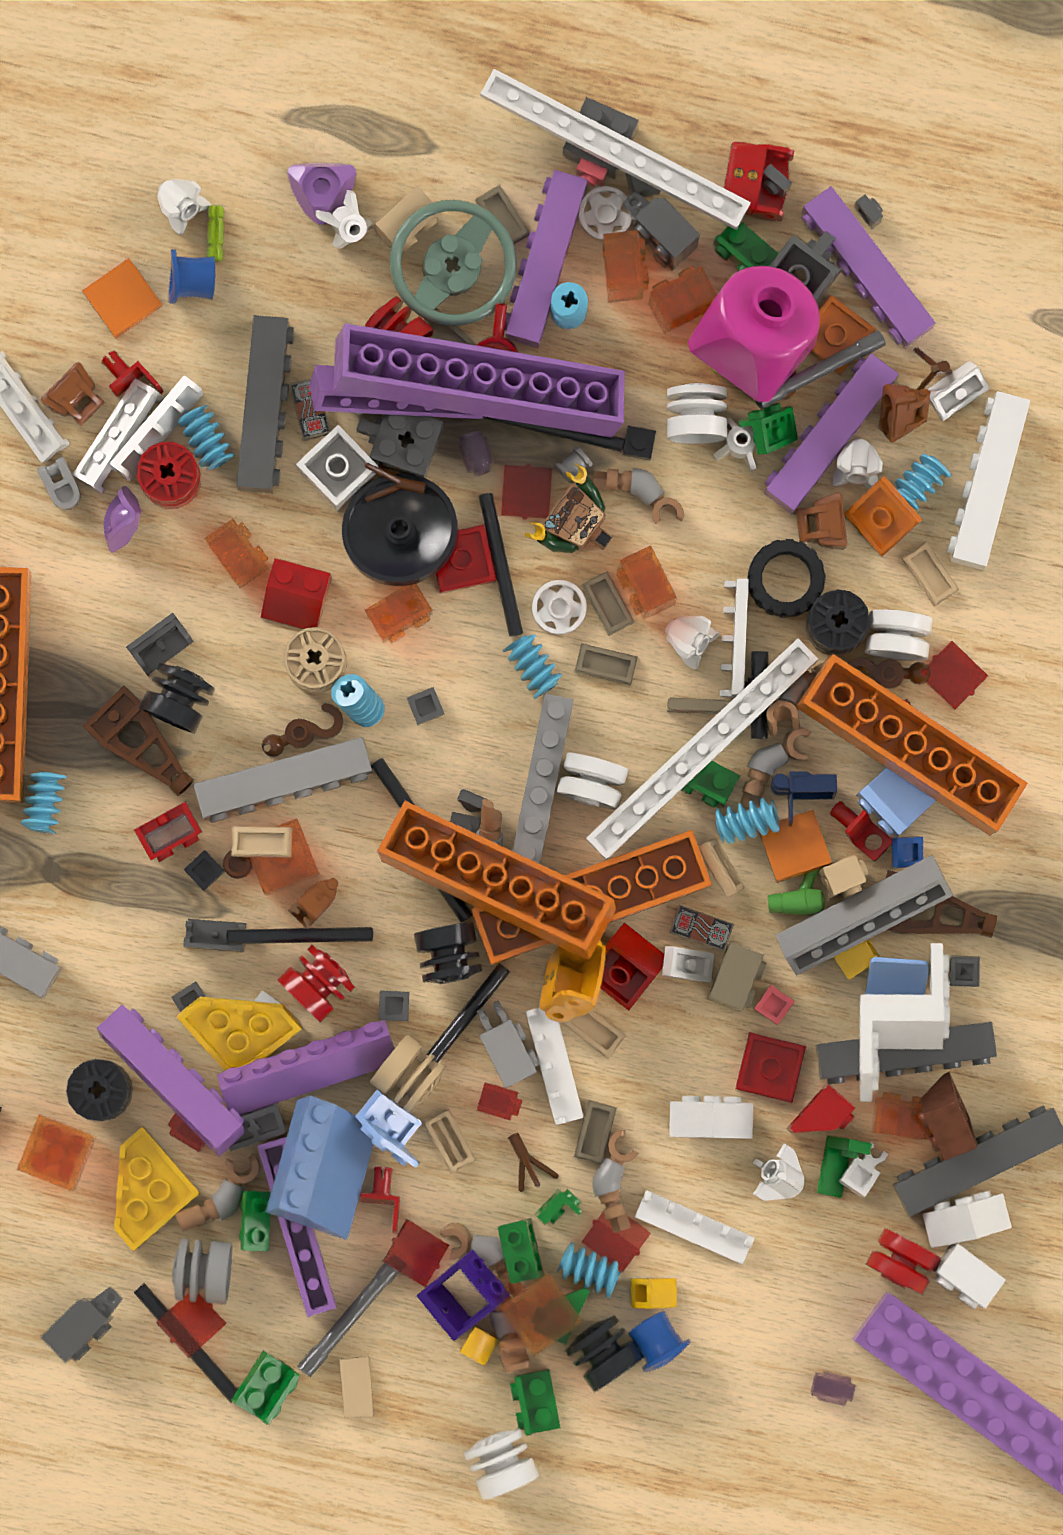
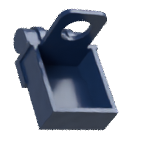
(804, 786)

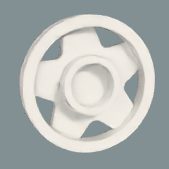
(604, 212)
(559, 607)

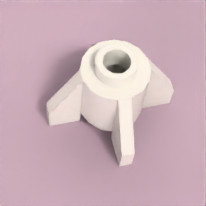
(180, 202)
(346, 221)
(734, 448)
(857, 464)
(690, 637)
(781, 1177)

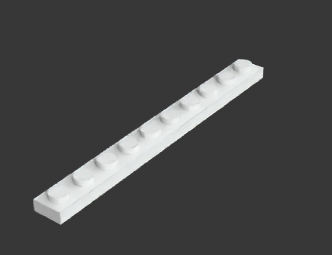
(615, 149)
(702, 749)

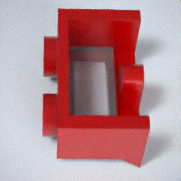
(169, 831)

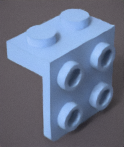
(893, 802)
(896, 976)
(389, 1126)

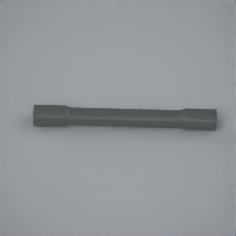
(859, 349)
(320, 1352)

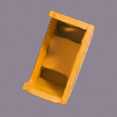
(571, 984)

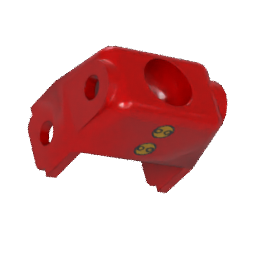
(745, 177)

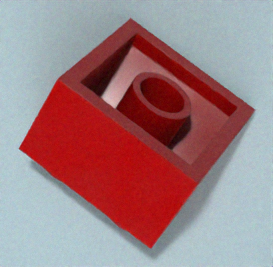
(295, 594)
(629, 966)
(823, 1113)

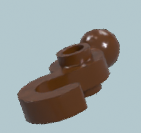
(891, 673)
(301, 732)

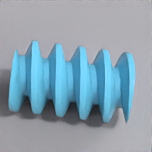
(563, 295)
(205, 438)
(921, 479)
(533, 665)
(358, 700)
(42, 801)
(747, 821)
(589, 1269)

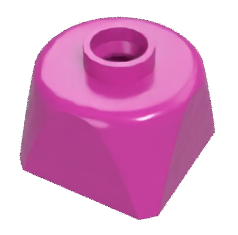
(758, 330)

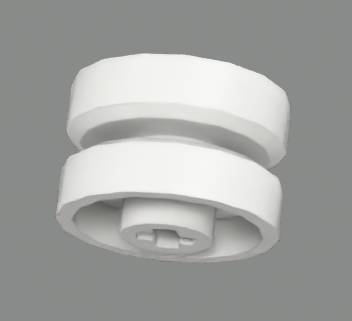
(898, 635)
(592, 781)

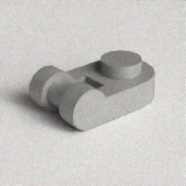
(64, 493)

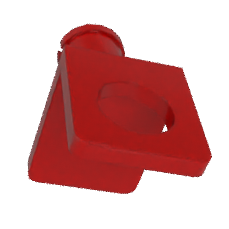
(125, 374)
(859, 829)
(382, 1195)

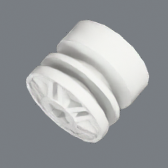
(696, 408)
(501, 1464)

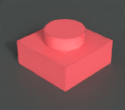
(591, 172)
(774, 1005)

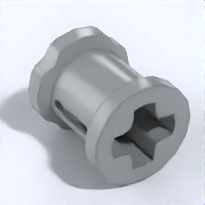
(567, 464)

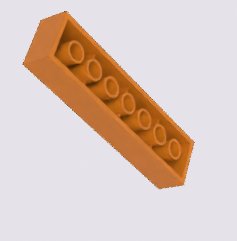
(14, 661)
(911, 745)
(632, 879)
(497, 880)

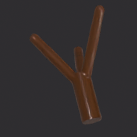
(936, 368)
(401, 483)
(525, 1160)

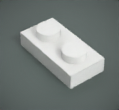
(688, 964)

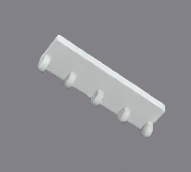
(27, 415)
(157, 426)
(116, 433)
(738, 638)
(554, 1067)
(694, 1227)

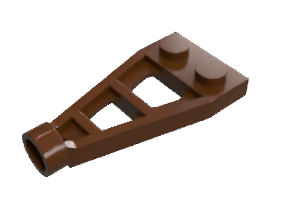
(114, 717)
(934, 926)

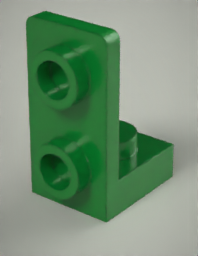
(836, 1161)

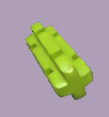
(215, 232)

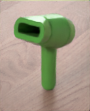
(801, 901)

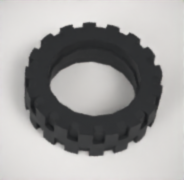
(806, 555)

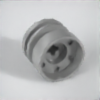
(203, 1271)

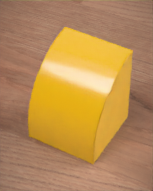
(856, 958)
(653, 1293)
(479, 1345)

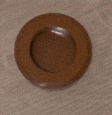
(237, 866)

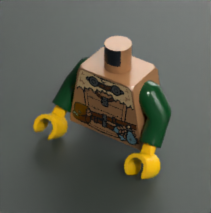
(574, 518)

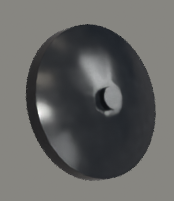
(400, 534)

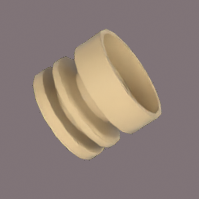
(315, 677)
(408, 1074)

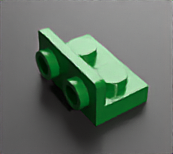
(744, 247)
(771, 427)
(713, 783)
(552, 1208)
(255, 1221)
(520, 1251)
(266, 1387)
(536, 1402)

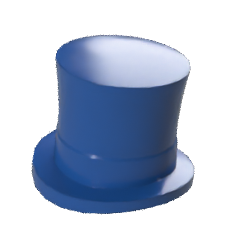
(191, 277)
(657, 1341)

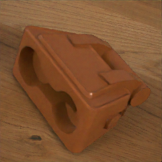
(70, 392)
(899, 410)
(829, 522)
(314, 902)

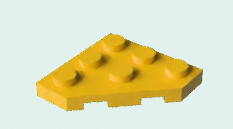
(238, 1029)
(148, 1189)

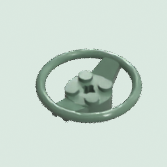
(462, 248)

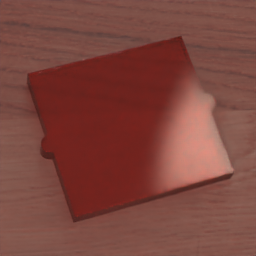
(526, 491)
(954, 675)
(615, 1246)
(415, 1253)
(191, 1324)

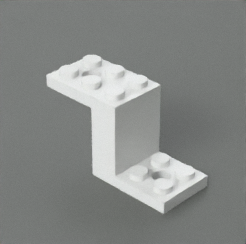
(904, 1021)

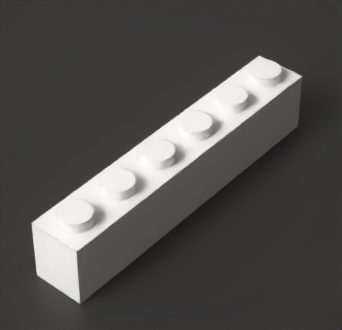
(989, 480)

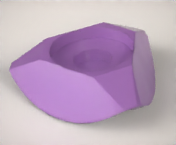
(321, 186)
(121, 519)

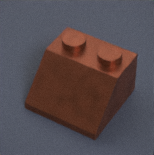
(947, 1119)

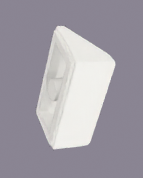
(957, 390)

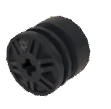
(821, 627)
(177, 697)
(448, 952)
(111, 1102)
(603, 1353)

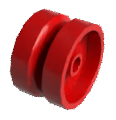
(903, 1261)

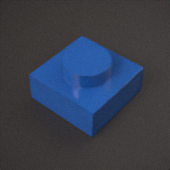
(906, 851)

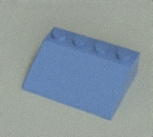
(321, 1168)

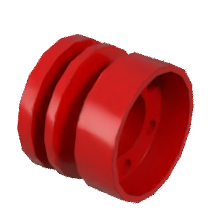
(391, 319)
(172, 491)
(316, 983)

